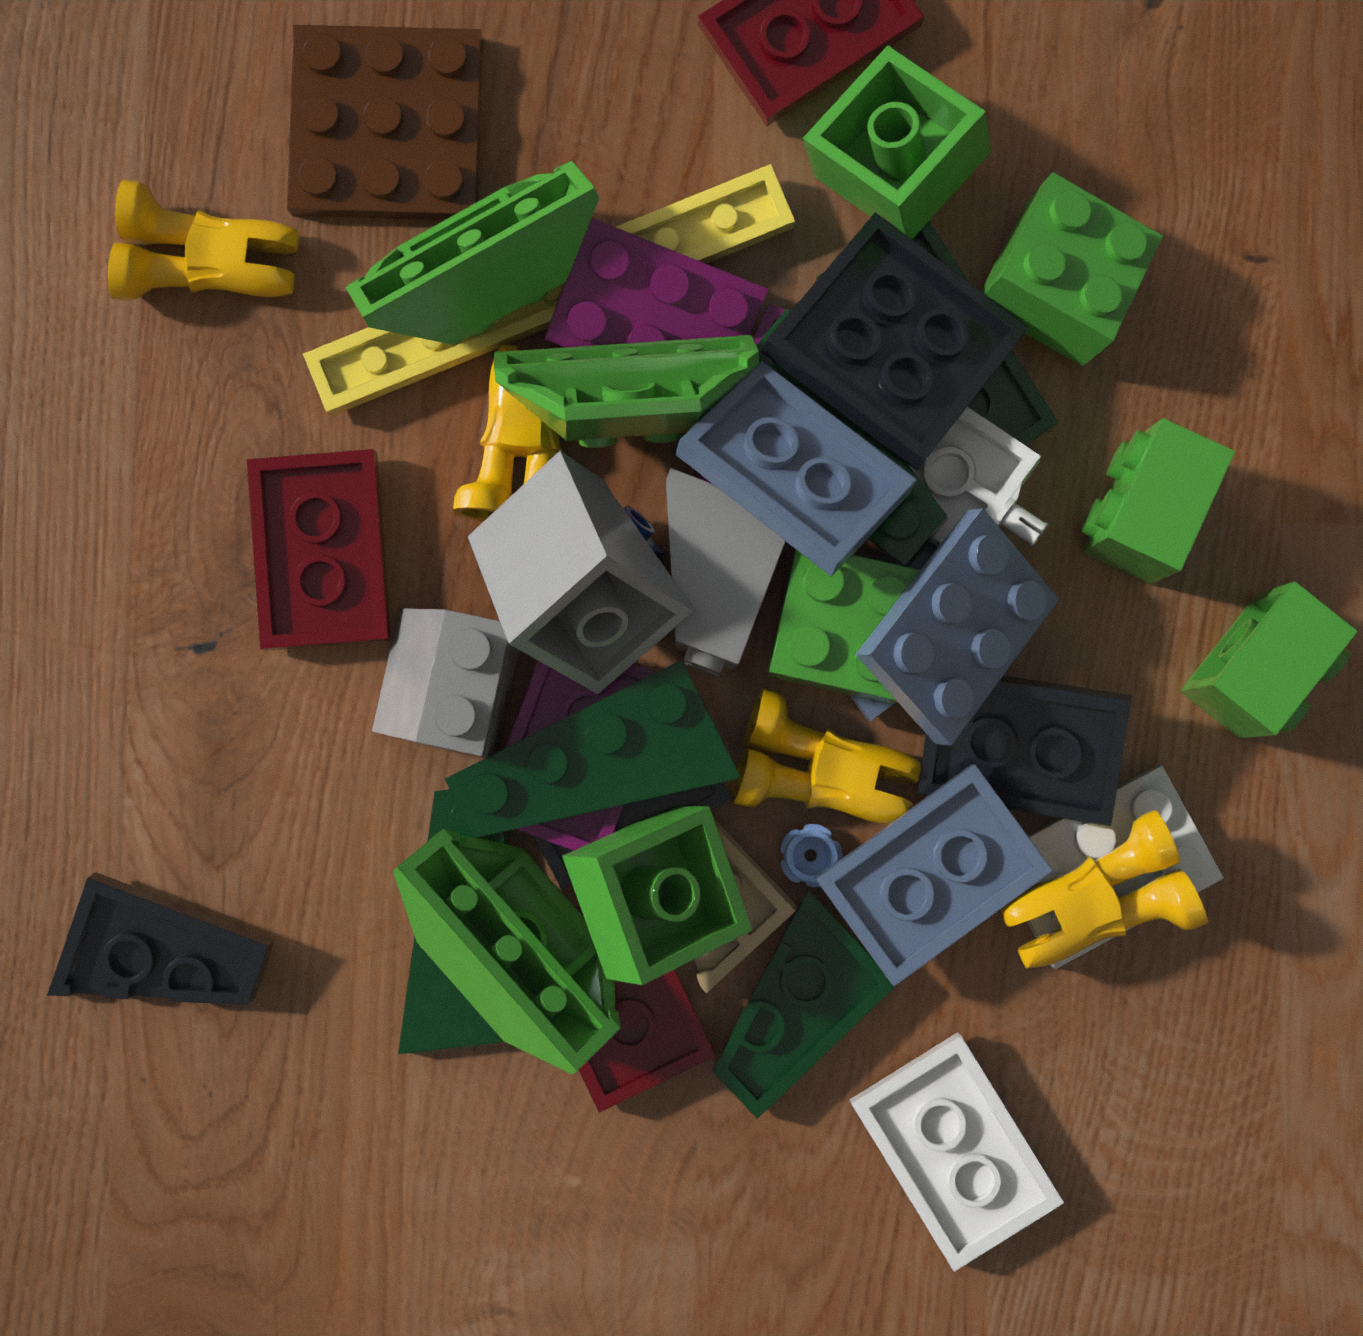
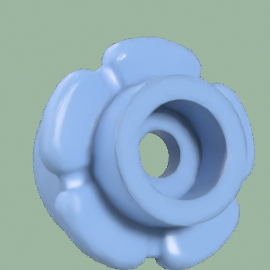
(798, 842)

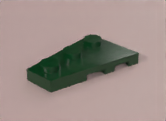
(800, 1008)

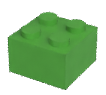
(898, 142)
(1071, 269)
(1156, 501)
(830, 619)
(1271, 662)
(657, 894)

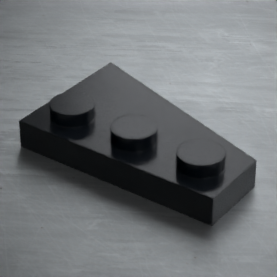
(152, 947)

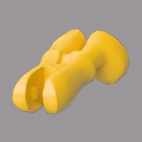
(213, 250)
(509, 434)
(838, 772)
(1089, 905)

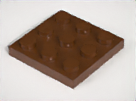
(384, 121)

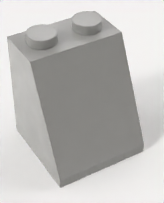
(722, 567)
(575, 576)
(447, 681)

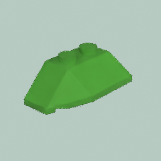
(481, 260)
(626, 387)
(510, 946)

